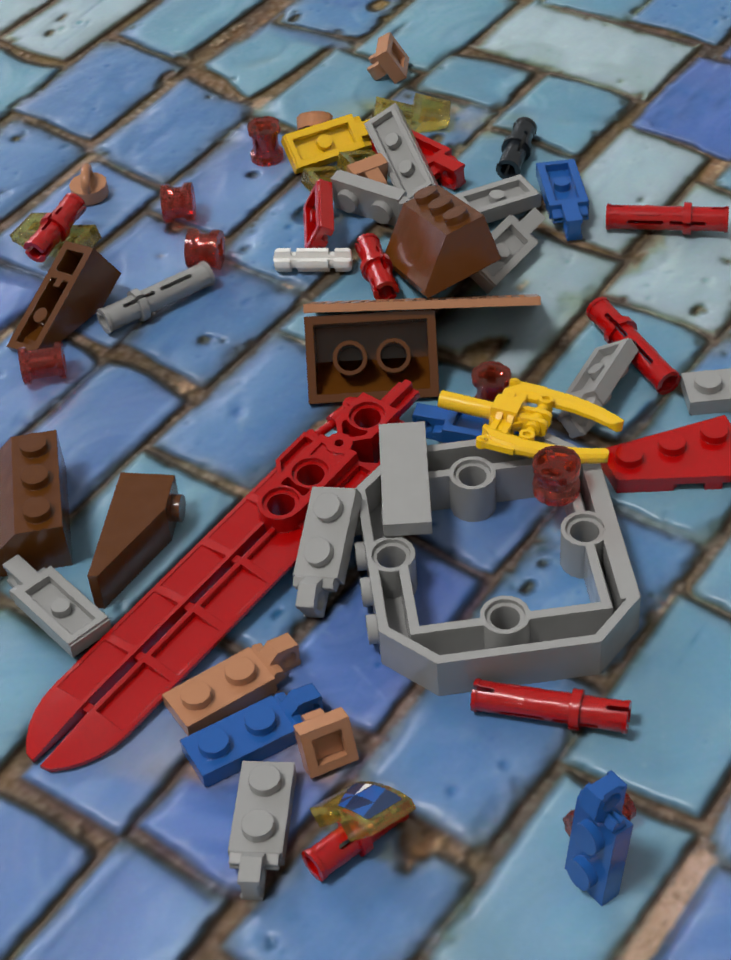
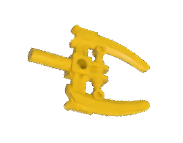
(511, 414)

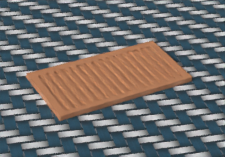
(422, 303)

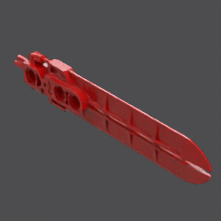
(206, 590)

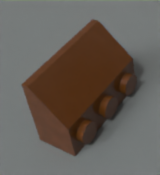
(439, 241)
(370, 354)
(34, 502)

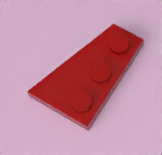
(673, 457)

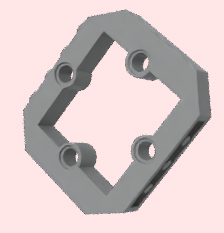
(508, 639)

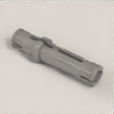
(141, 303)

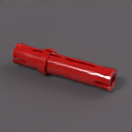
(678, 218)
(608, 320)
(552, 706)

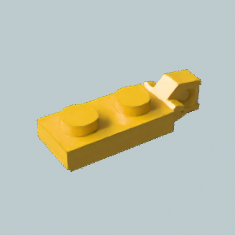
(323, 142)

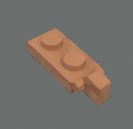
(232, 684)

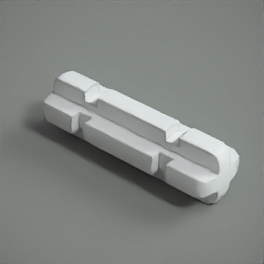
(313, 259)

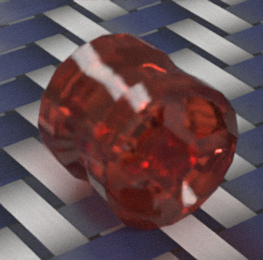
(178, 202)
(204, 247)
(556, 475)

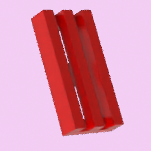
(318, 215)

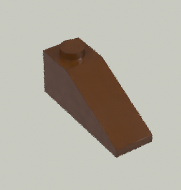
(66, 298)
(134, 531)

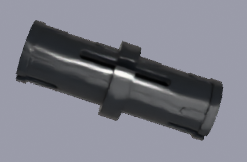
(516, 148)

